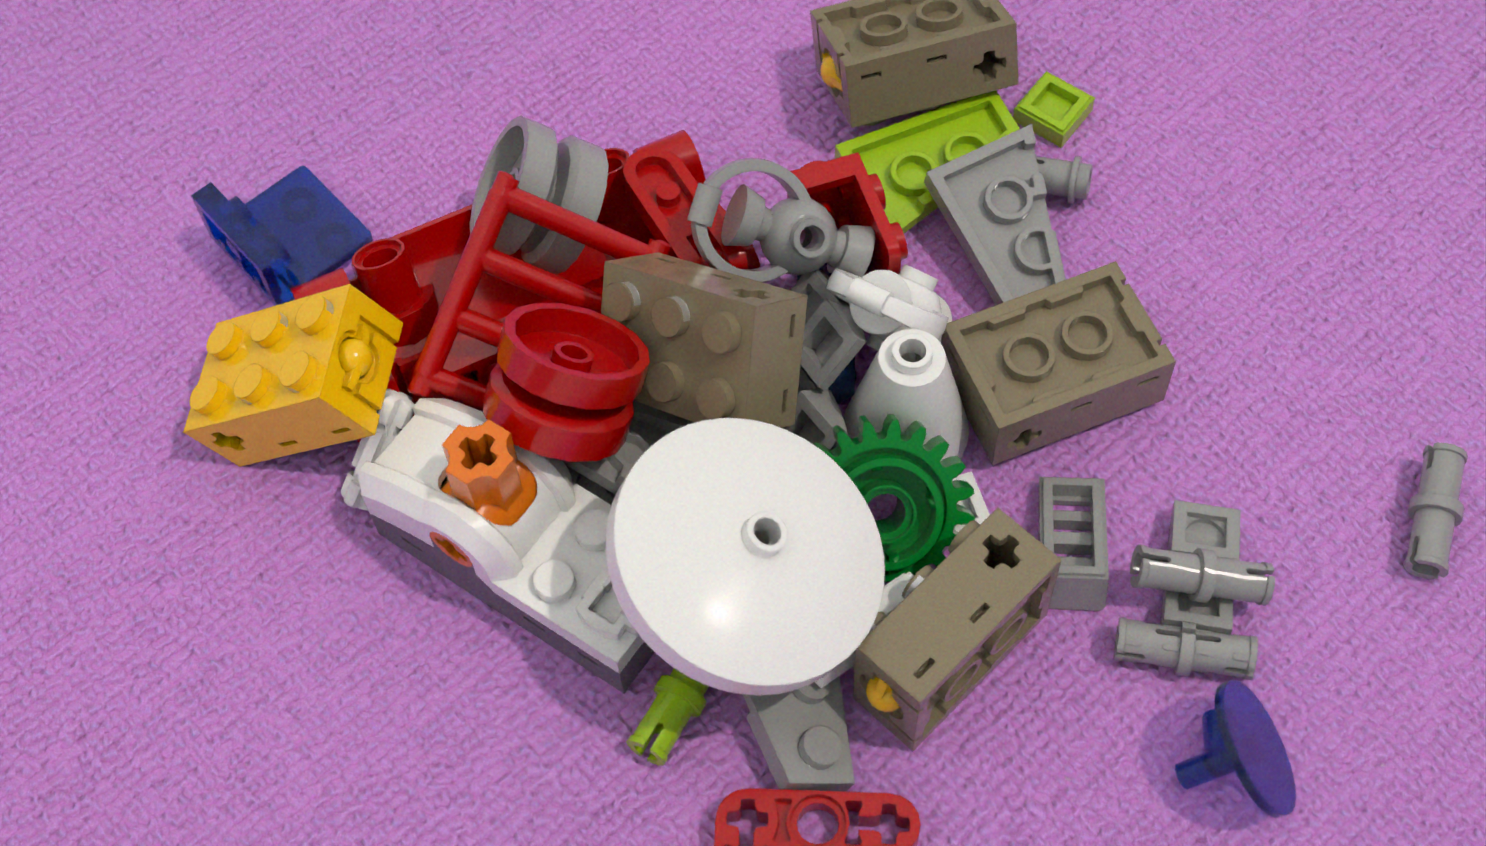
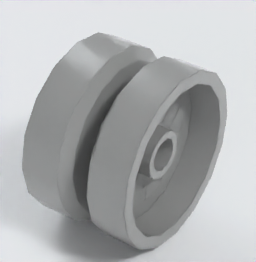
(562, 172)

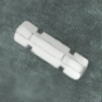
(393, 417)

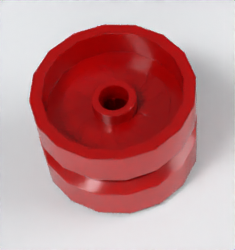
(565, 381)

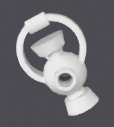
(892, 302)

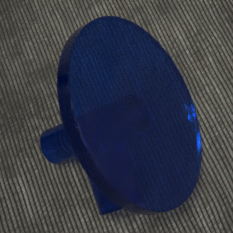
(1243, 741)

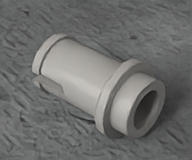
(1066, 178)

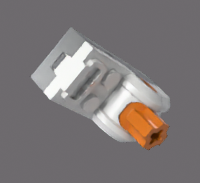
(505, 532)

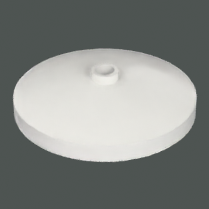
(744, 556)

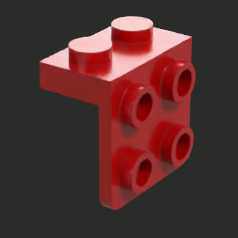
(859, 200)

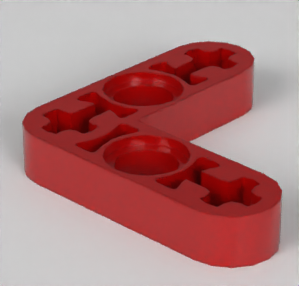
(785, 808)

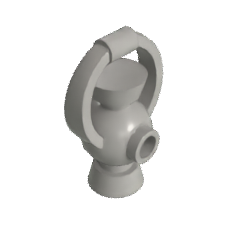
(793, 234)

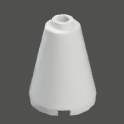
(914, 384)

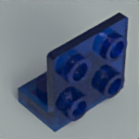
(283, 233)

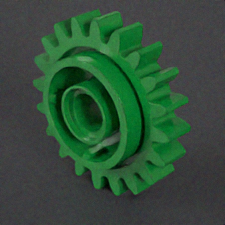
(920, 480)

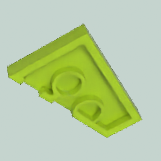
(924, 142)

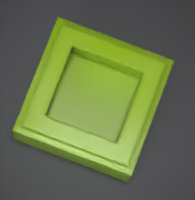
(1054, 109)

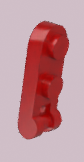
(662, 196)

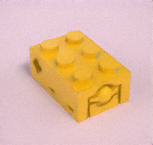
(294, 377)

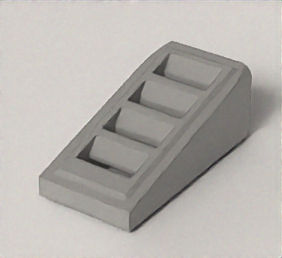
(1080, 580)

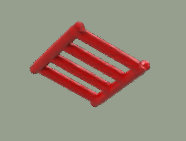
(481, 257)

